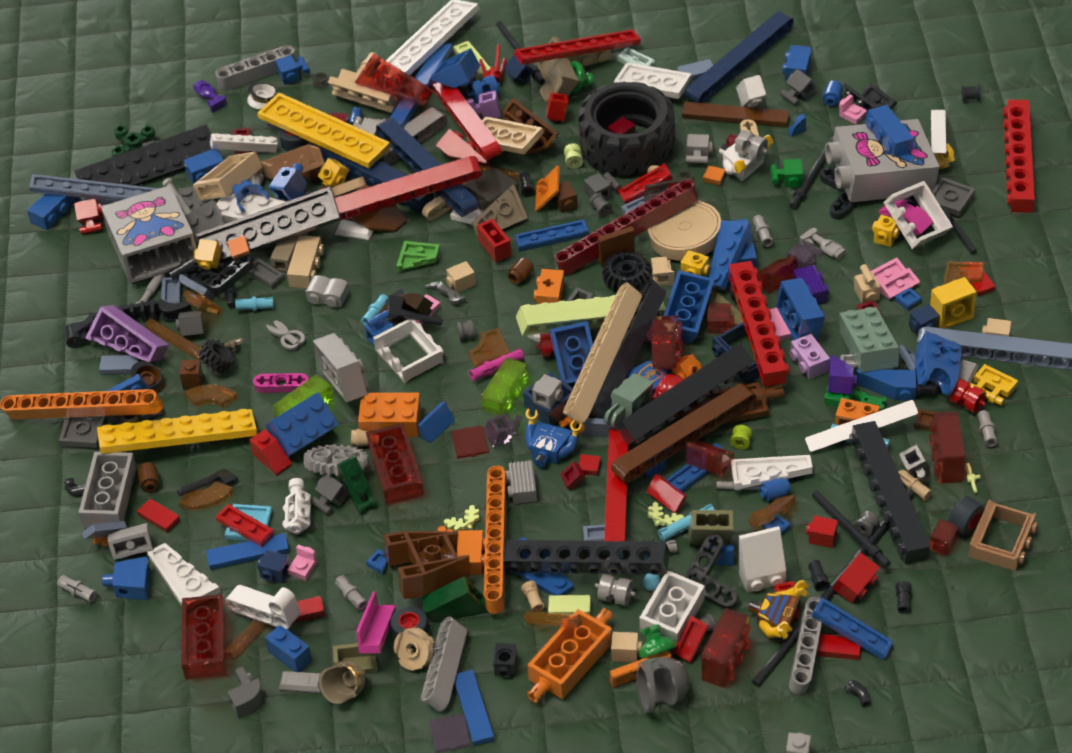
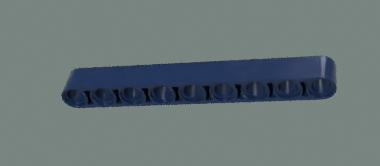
(739, 58)
(420, 159)

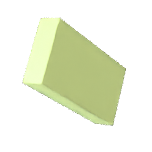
(569, 604)

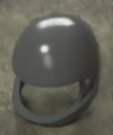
(661, 681)

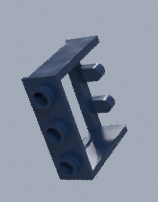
(721, 345)

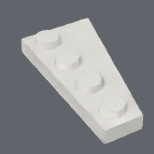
(757, 470)
(180, 575)

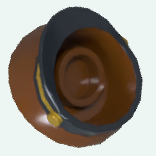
(149, 373)

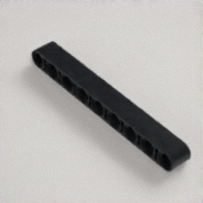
(647, 309)

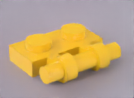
(996, 381)

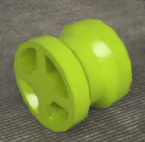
(741, 437)

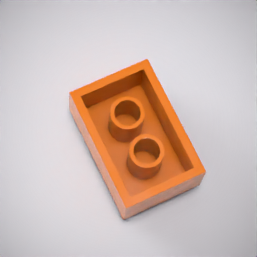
(390, 409)

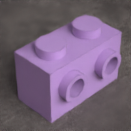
(809, 356)

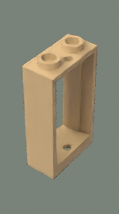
(231, 171)

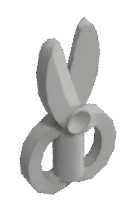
(282, 331)

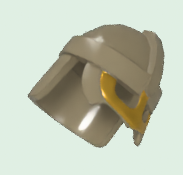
(342, 681)

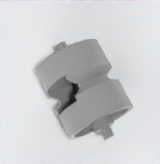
(751, 145)
(619, 589)

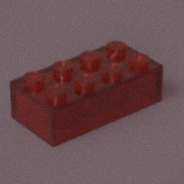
(394, 464)
(204, 637)

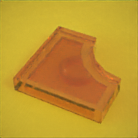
(970, 270)
(201, 302)
(490, 348)

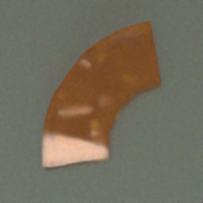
(210, 394)
(205, 497)
(767, 513)

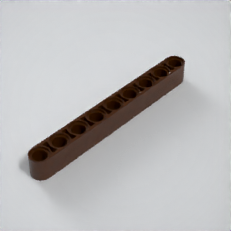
(686, 429)

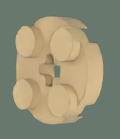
(423, 644)

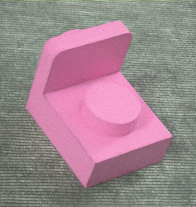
(851, 111)
(303, 563)

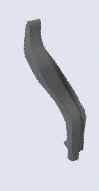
(453, 295)

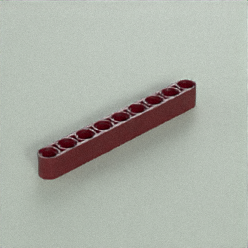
(639, 218)

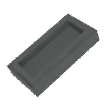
(266, 274)

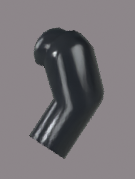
(73, 488)
(860, 690)

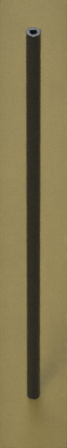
(826, 595)

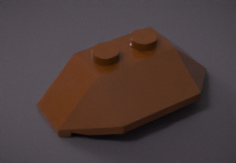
(520, 114)
(383, 219)

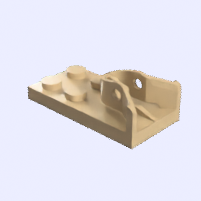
(512, 135)

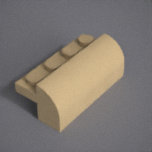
(346, 88)

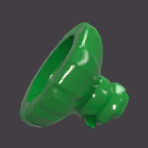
(584, 79)
(655, 642)

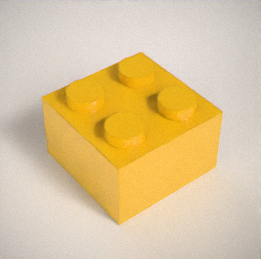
(954, 302)

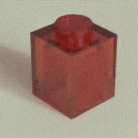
(943, 537)

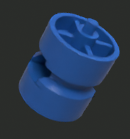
(479, 87)

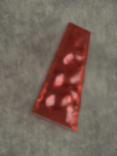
(390, 80)

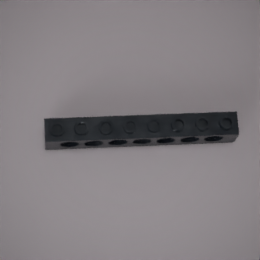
(577, 551)

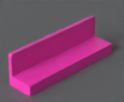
(374, 626)

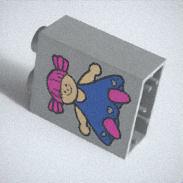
(871, 171)
(149, 233)

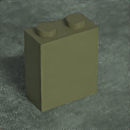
(708, 522)

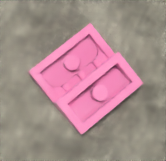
(894, 278)

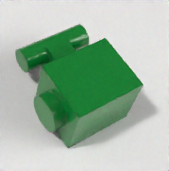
(791, 173)

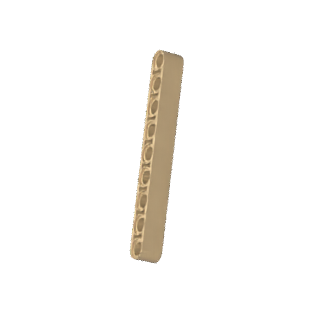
(602, 353)

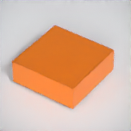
(714, 175)
(238, 247)

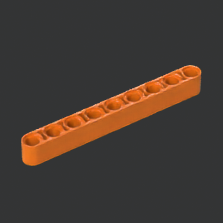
(82, 404)
(495, 540)

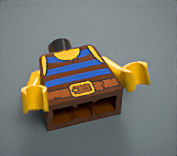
(777, 610)

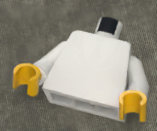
(739, 164)

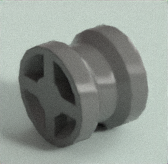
(465, 330)
(867, 523)

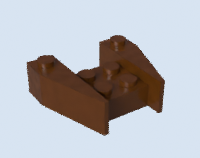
(432, 558)

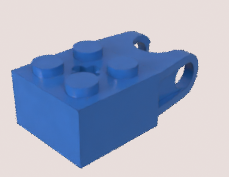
(938, 361)

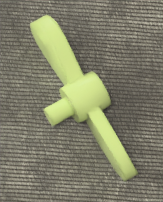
(971, 478)

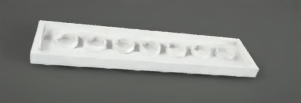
(432, 35)

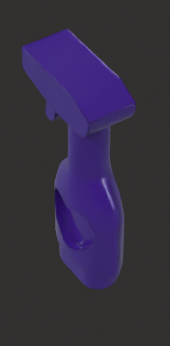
(208, 91)

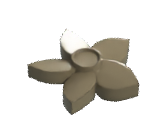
(233, 343)

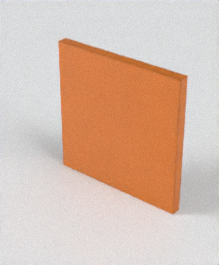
(547, 188)

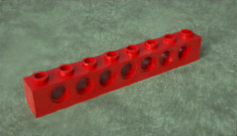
(1019, 156)
(757, 323)

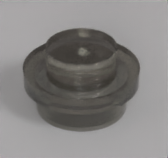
(320, 80)

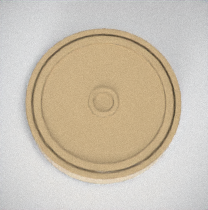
(689, 229)

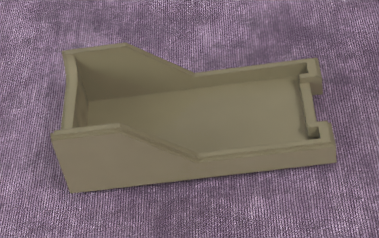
(558, 75)

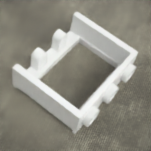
(928, 203)
(425, 341)

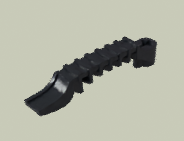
(76, 332)

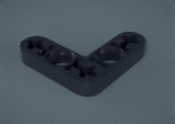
(827, 176)
(221, 282)
(703, 572)

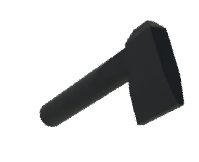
(960, 232)
(395, 310)
(223, 475)

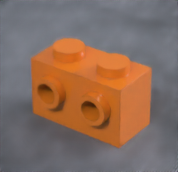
(852, 410)

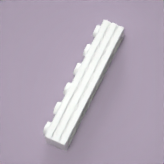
(243, 143)

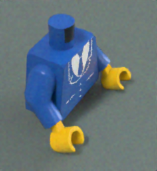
(550, 442)

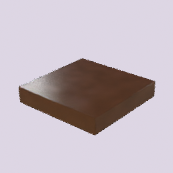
(614, 242)

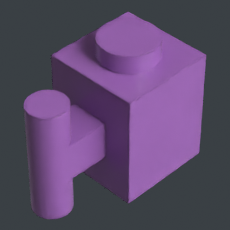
(488, 105)

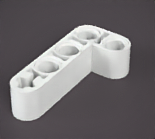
(273, 610)

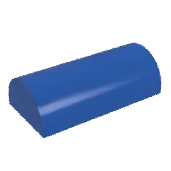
(689, 302)

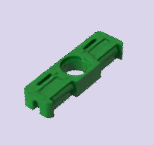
(834, 399)

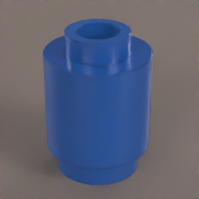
(833, 93)
(775, 489)

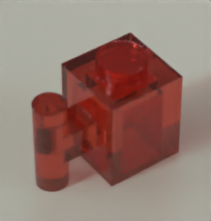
(719, 318)

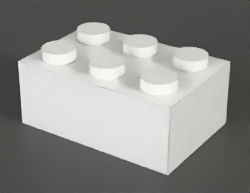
(673, 605)

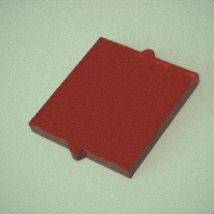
(469, 442)

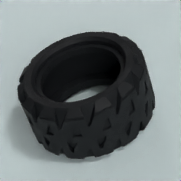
(627, 152)

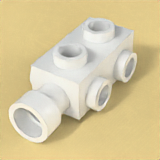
(297, 507)

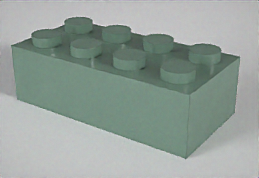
(868, 339)

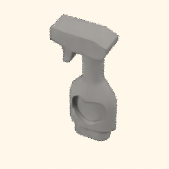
(829, 247)

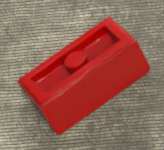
(310, 609)

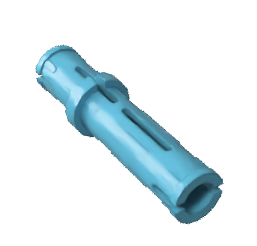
(678, 526)

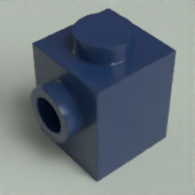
(518, 71)
(923, 317)
(273, 566)

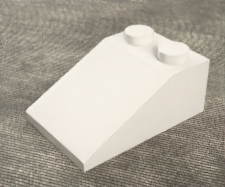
(761, 559)

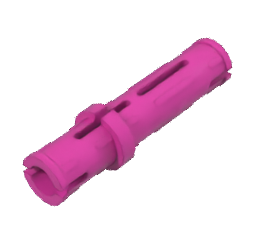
(488, 368)

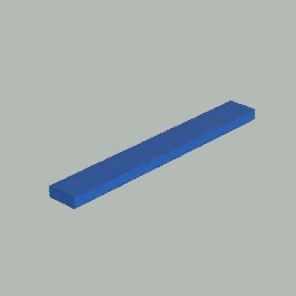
(405, 109)

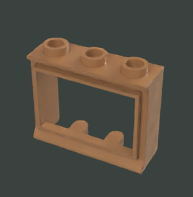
(300, 155)
(995, 555)

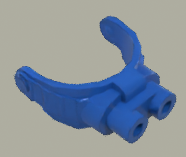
(247, 188)

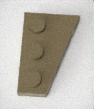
(504, 210)

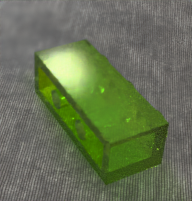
(504, 386)
(304, 391)

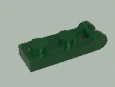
(356, 484)

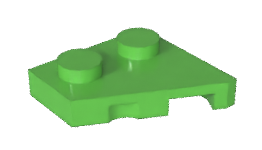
(417, 254)

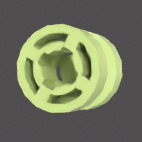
(573, 156)

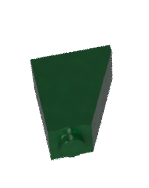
(455, 601)

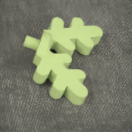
(656, 514)
(470, 517)

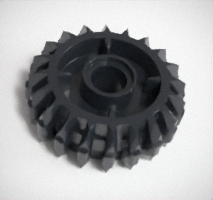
(626, 269)

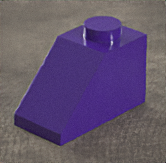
(841, 376)

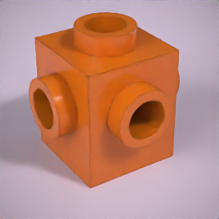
(687, 366)

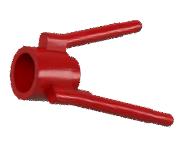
(494, 71)

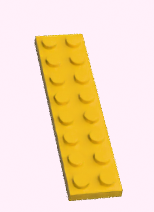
(324, 130)
(176, 431)

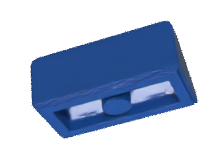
(435, 423)

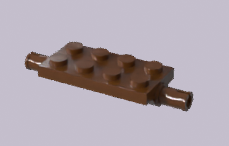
(757, 410)

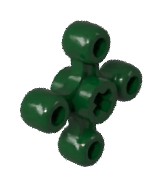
(131, 140)

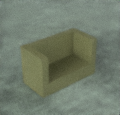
(351, 653)

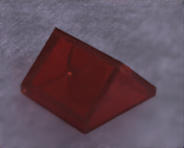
(778, 271)
(708, 457)

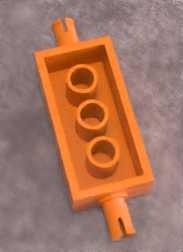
(569, 655)

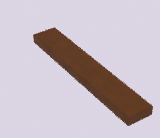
(735, 114)

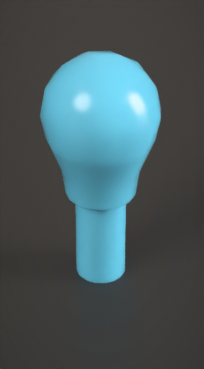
(651, 581)

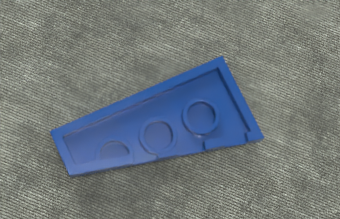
(728, 248)
(548, 582)

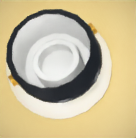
(260, 94)

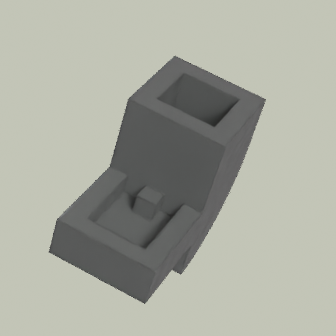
(247, 696)

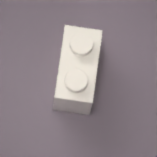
(751, 91)

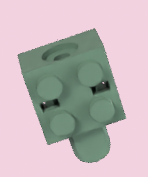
(629, 398)

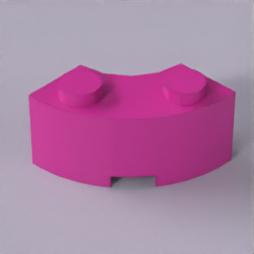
(913, 214)

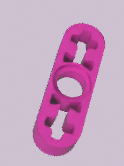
(266, 387)

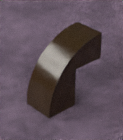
(411, 301)

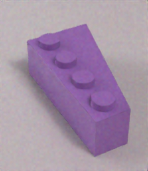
(124, 334)

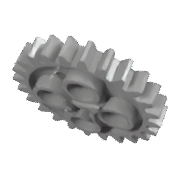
(326, 458)

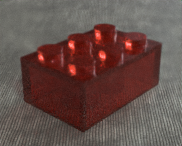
(666, 342)
(947, 447)
(725, 648)

